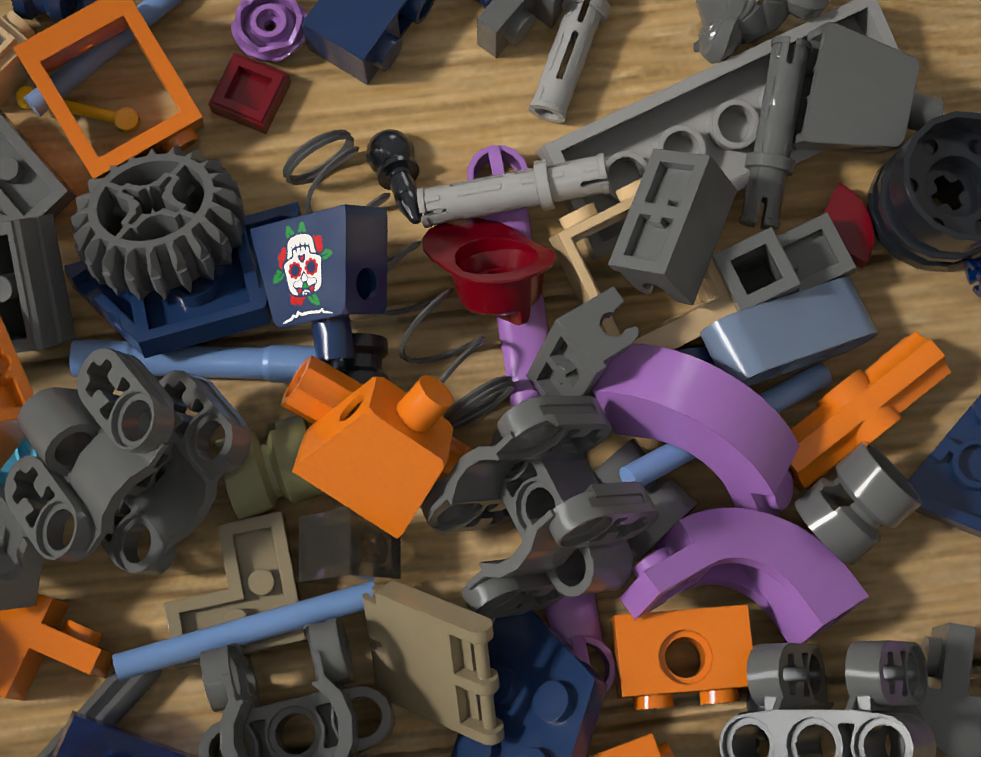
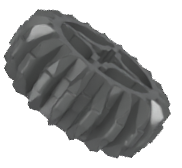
(143, 225)

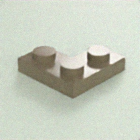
(258, 579)

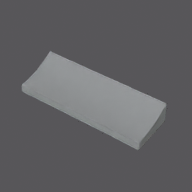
(702, 114)

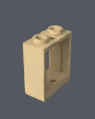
(670, 333)

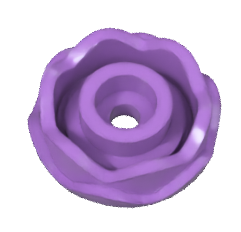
(265, 45)

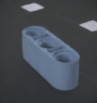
(790, 332)

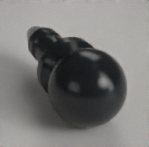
(392, 158)

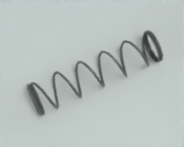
(477, 400)

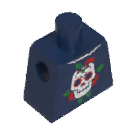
(325, 273)

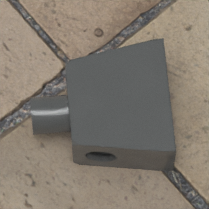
(859, 94)

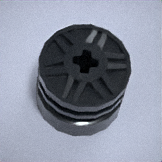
(933, 164)

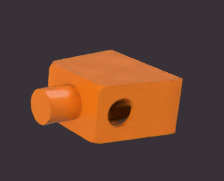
(380, 450)

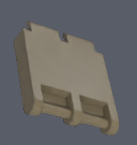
(434, 659)

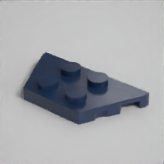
(211, 311)
(542, 696)

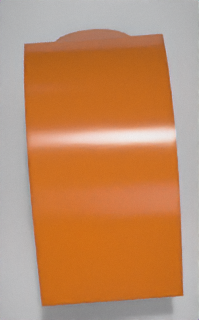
(33, 633)

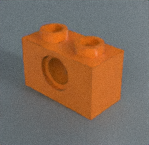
(716, 633)

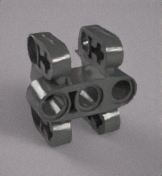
(122, 457)
(567, 520)
(791, 684)
(234, 693)

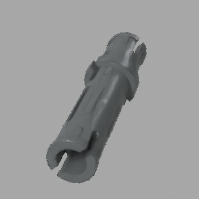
(775, 133)

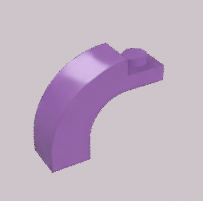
(705, 413)
(757, 554)

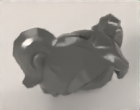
(738, 22)

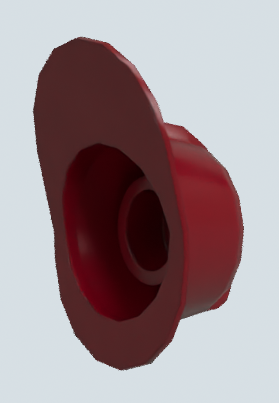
(490, 266)

